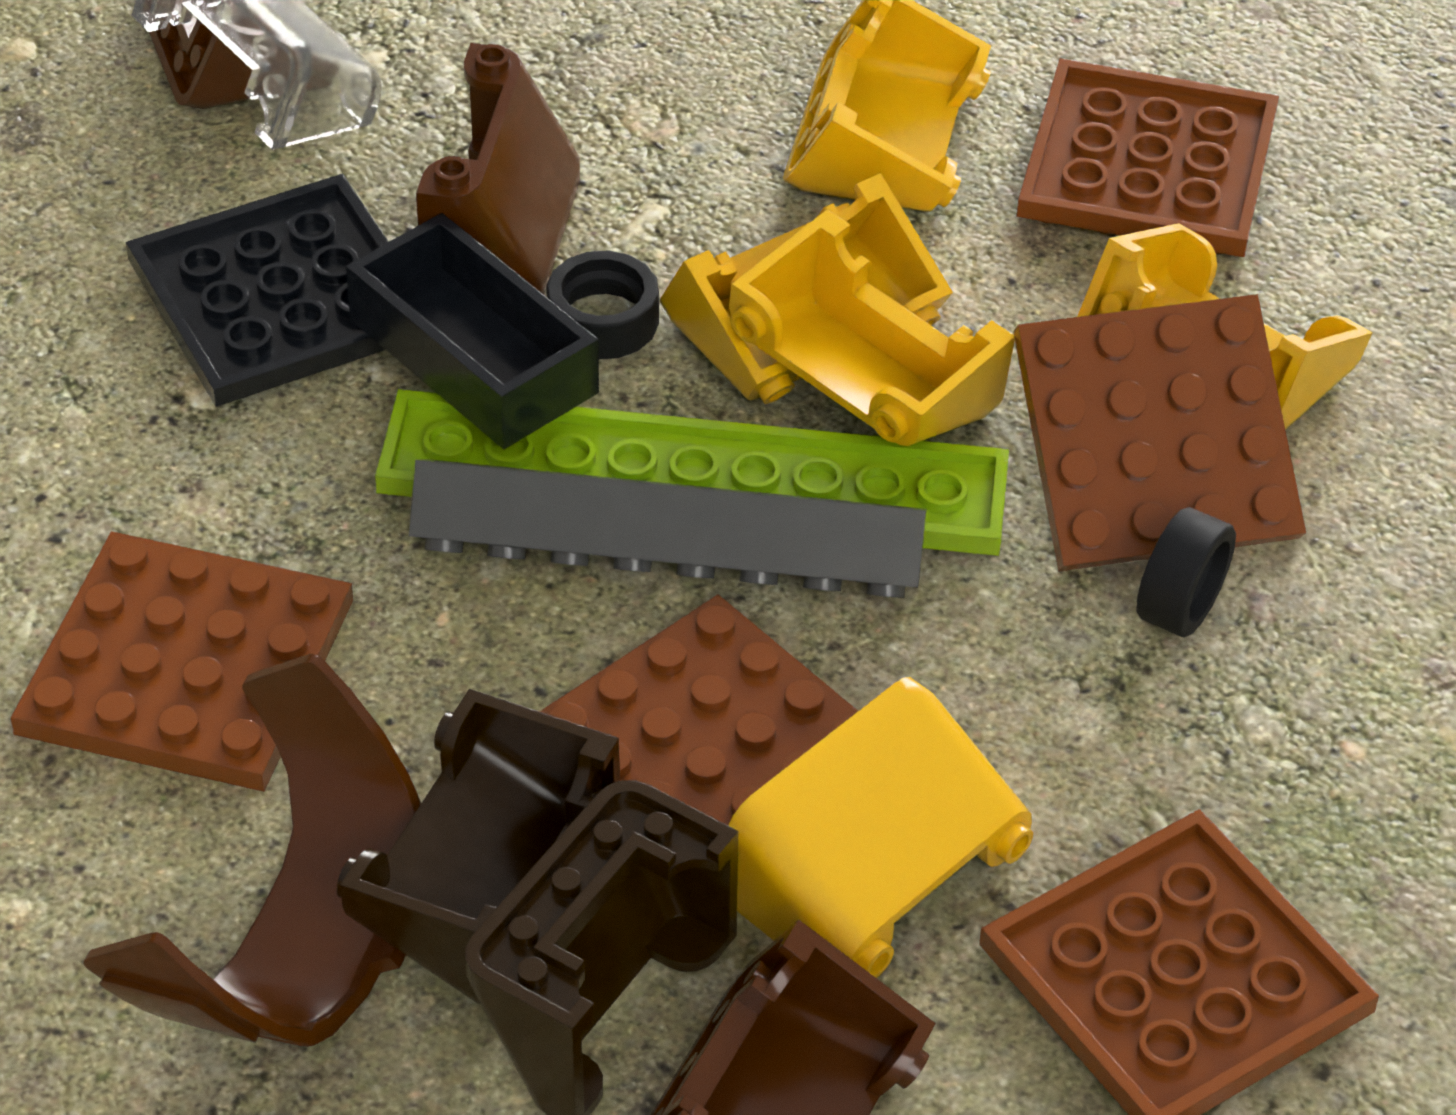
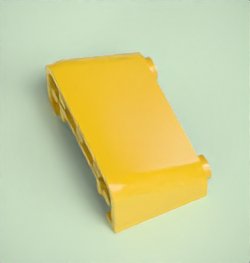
(888, 105)
(878, 231)
(1178, 268)
(860, 347)
(873, 825)

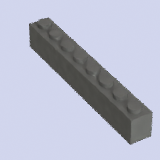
(667, 524)

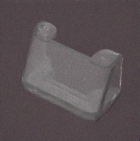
(299, 65)

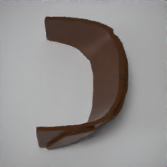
(303, 956)

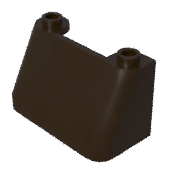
(497, 807)
(612, 892)

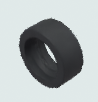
(614, 275)
(1186, 571)

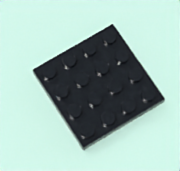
(262, 287)

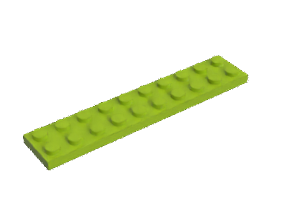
(954, 482)

